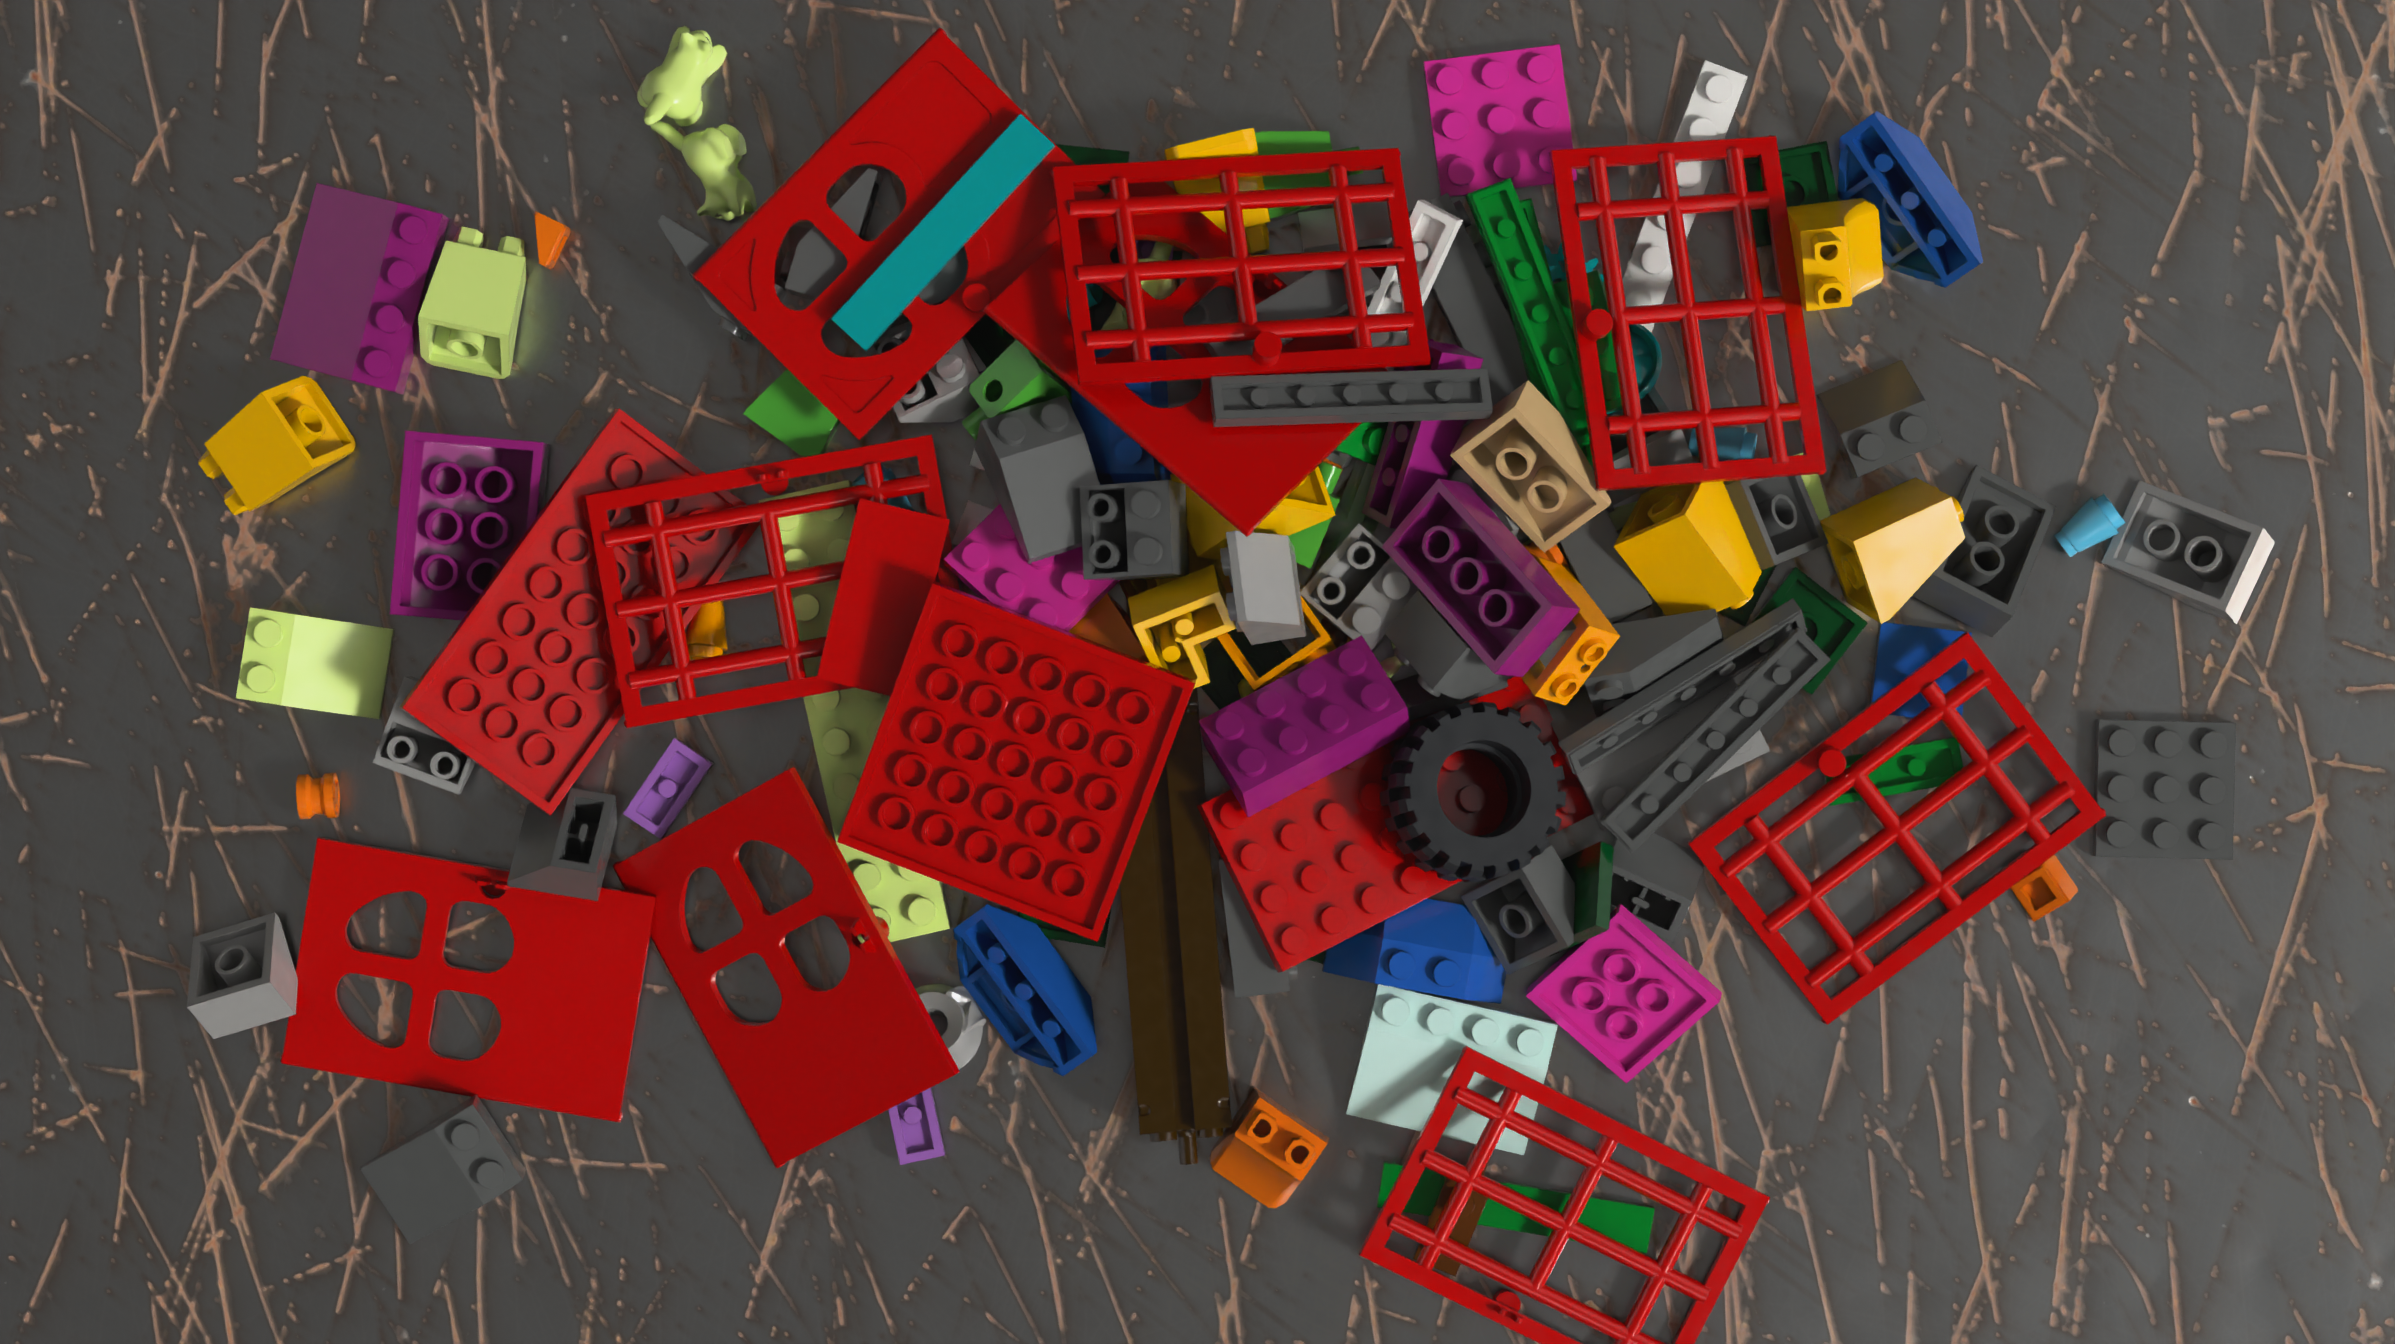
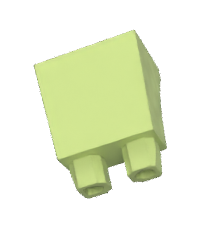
(474, 305)

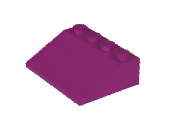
(359, 288)
(461, 517)

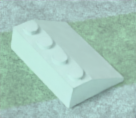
(1414, 1046)

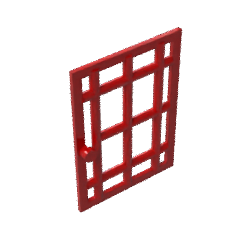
(1597, 323)
(1267, 347)
(779, 581)
(1832, 763)
(1505, 1303)

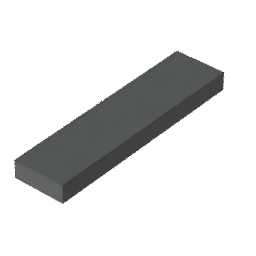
(1312, 296)

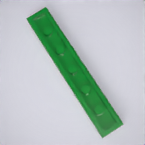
(1532, 300)
(1616, 1219)

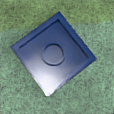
(1902, 651)

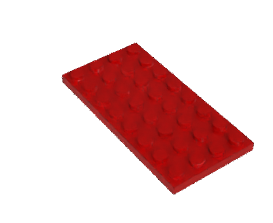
(532, 664)
(1324, 858)

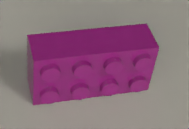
(1480, 578)
(1305, 726)

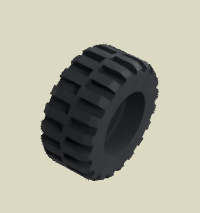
(1529, 783)

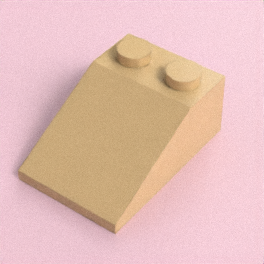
(1531, 467)

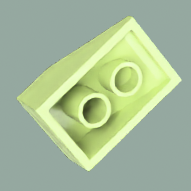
(314, 663)

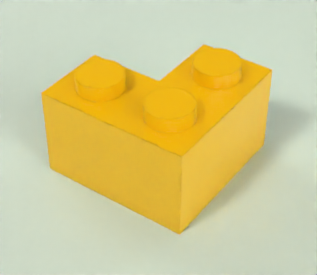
(1178, 618)

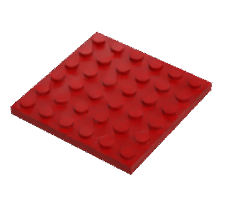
(1016, 761)

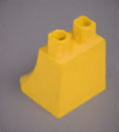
(1226, 145)
(1835, 251)
(276, 444)

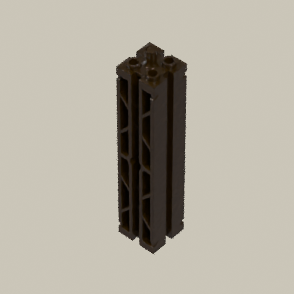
(1176, 958)

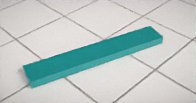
(943, 232)

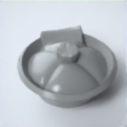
(955, 1019)

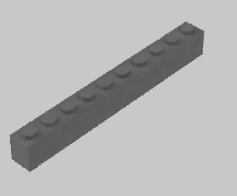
(1482, 326)

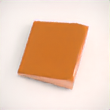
(550, 239)
(2045, 889)

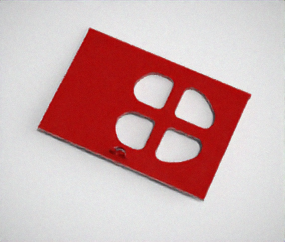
(928, 131)
(1233, 469)
(561, 997)
(827, 1052)

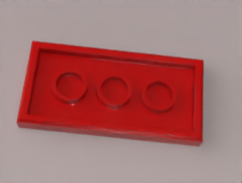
(881, 595)

